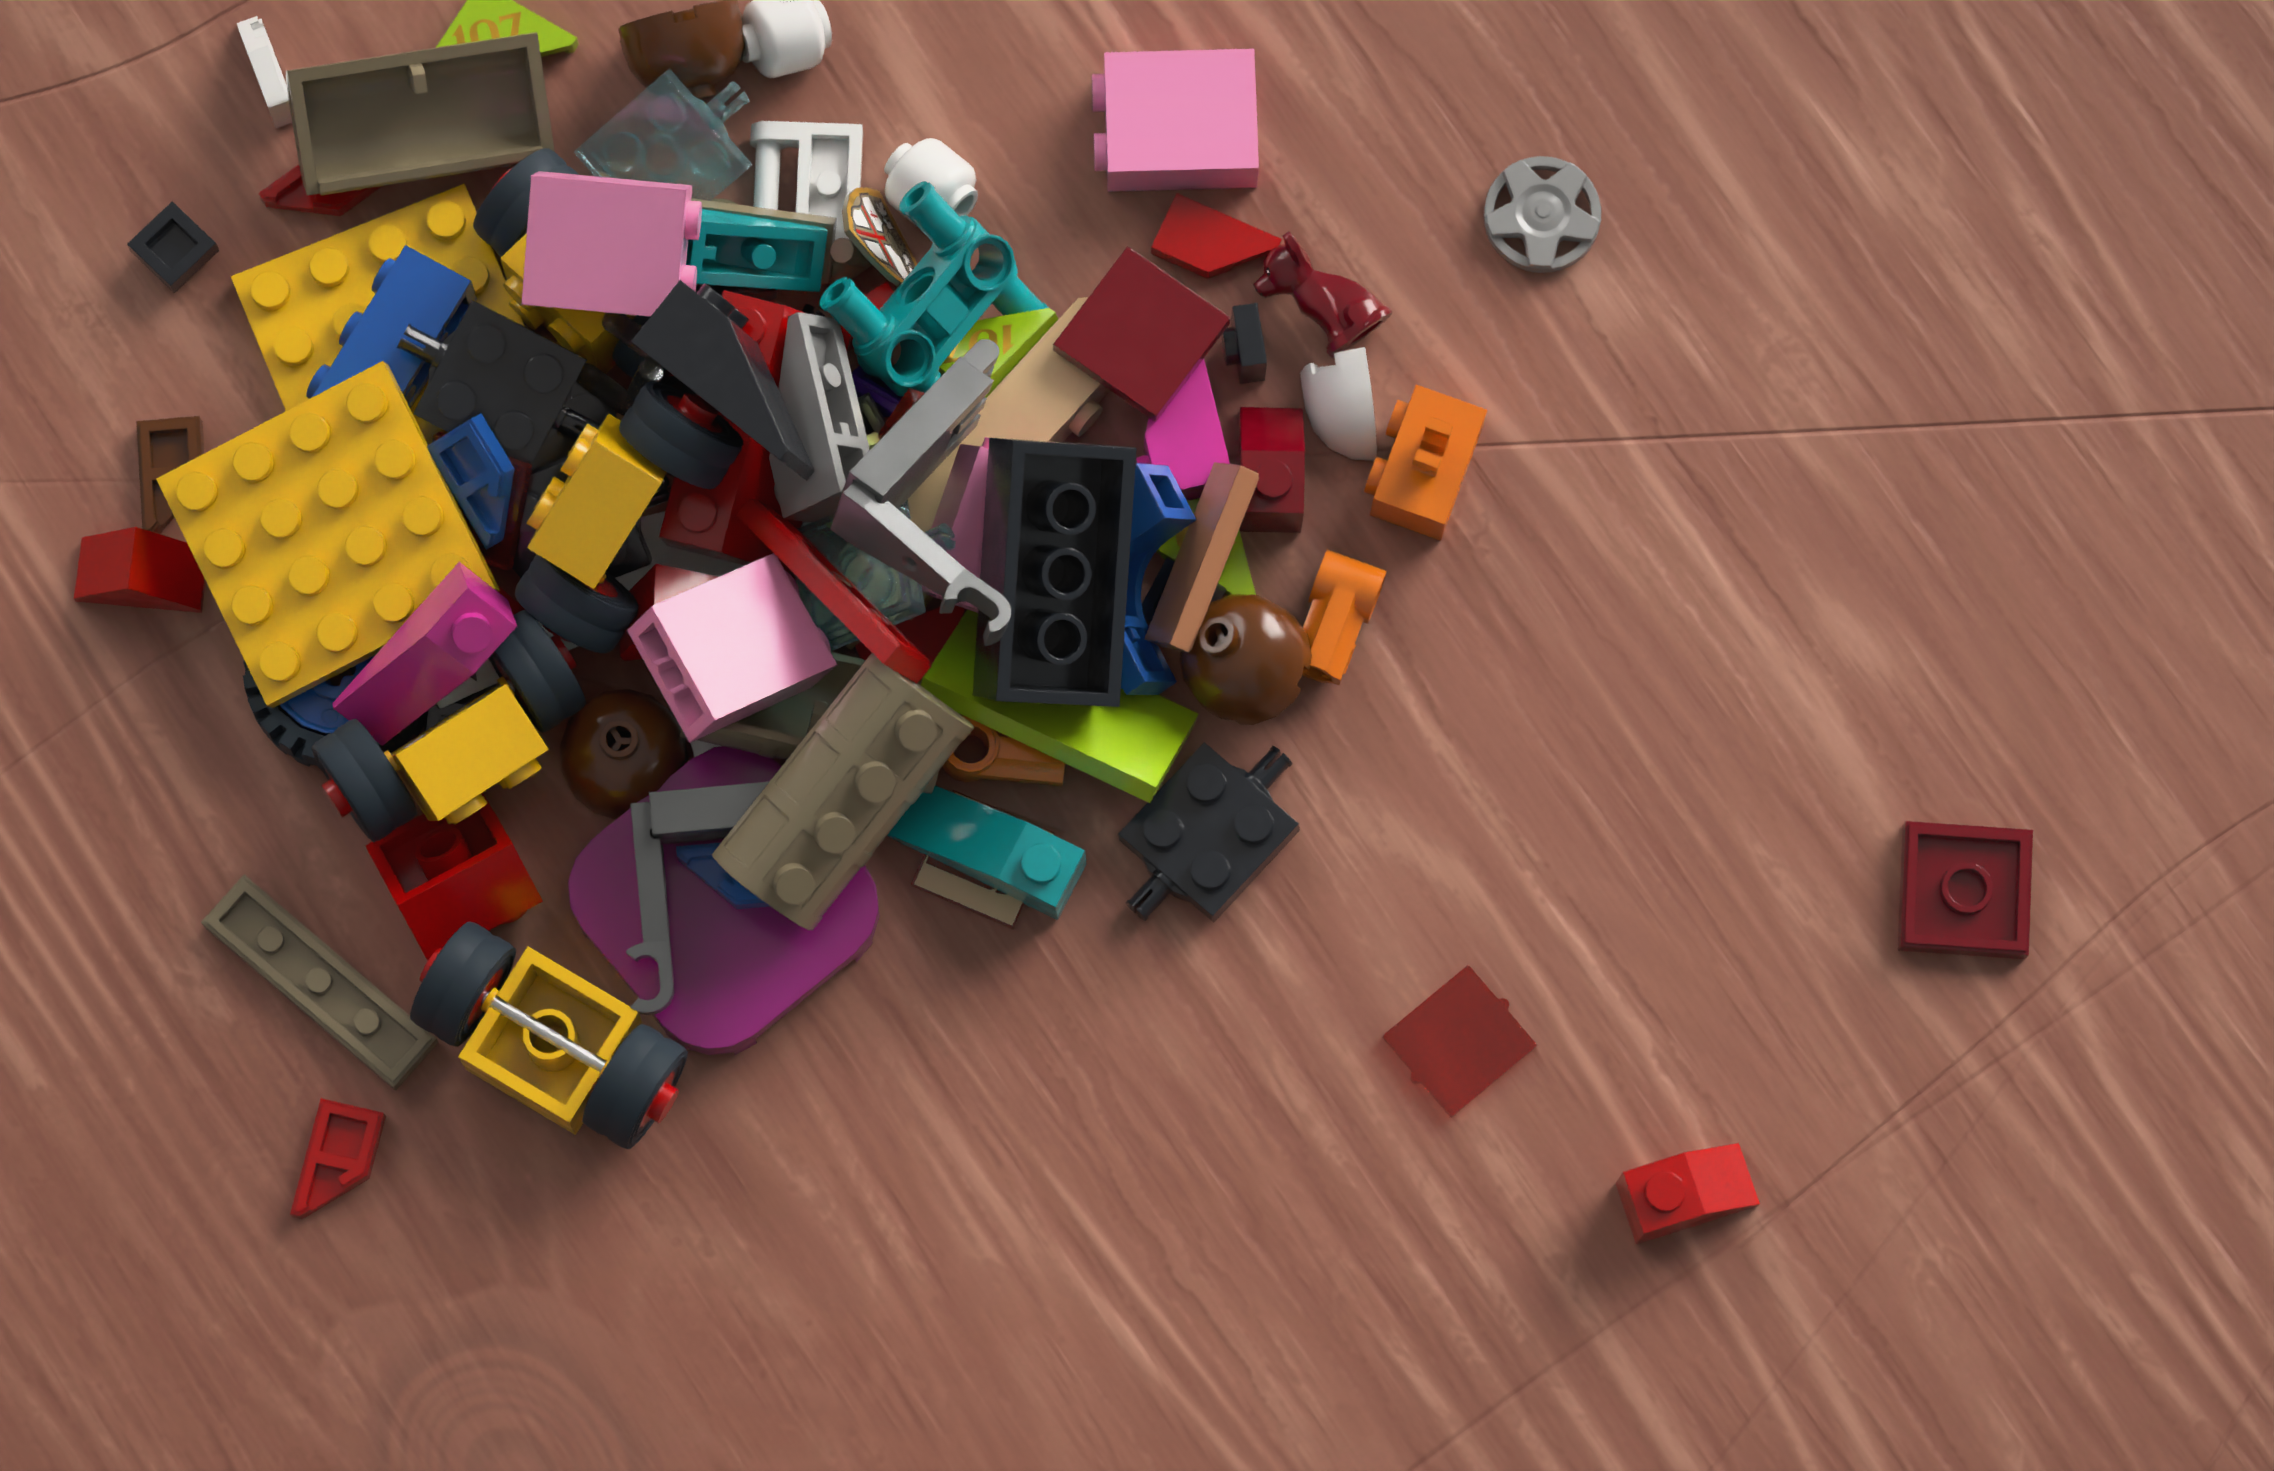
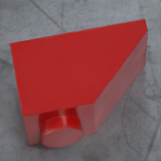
(1685, 1191)

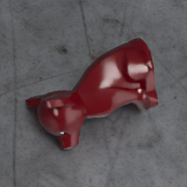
(1334, 302)

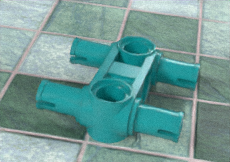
(935, 300)

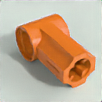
(1340, 604)
(1006, 761)

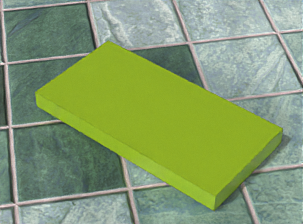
(1118, 745)

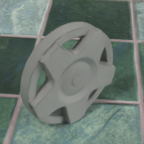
(1542, 214)

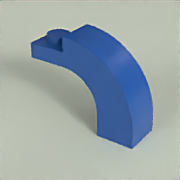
(1156, 517)

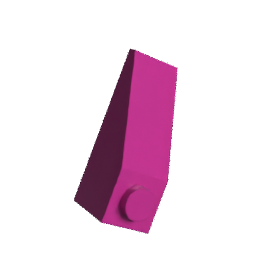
(1187, 435)
(429, 655)

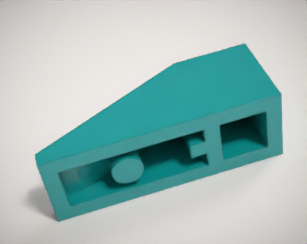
(757, 252)
(993, 849)

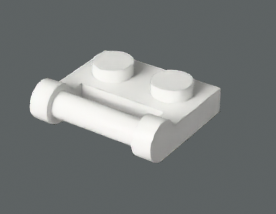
(826, 165)

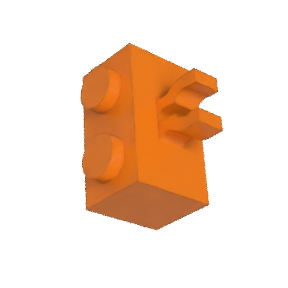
(1427, 461)

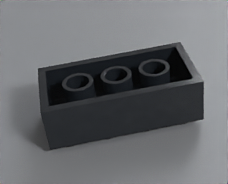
(1062, 561)

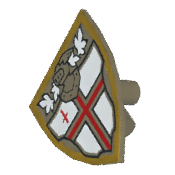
(871, 241)

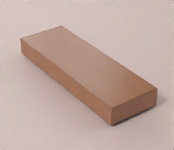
(1202, 557)

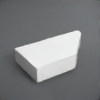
(266, 69)

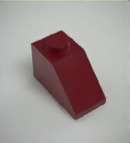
(1275, 448)

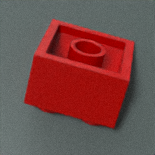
(453, 876)

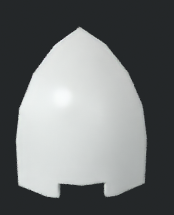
(1342, 404)

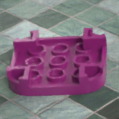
(730, 965)

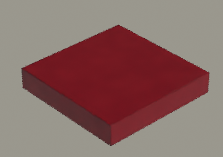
(1141, 334)
(1965, 890)

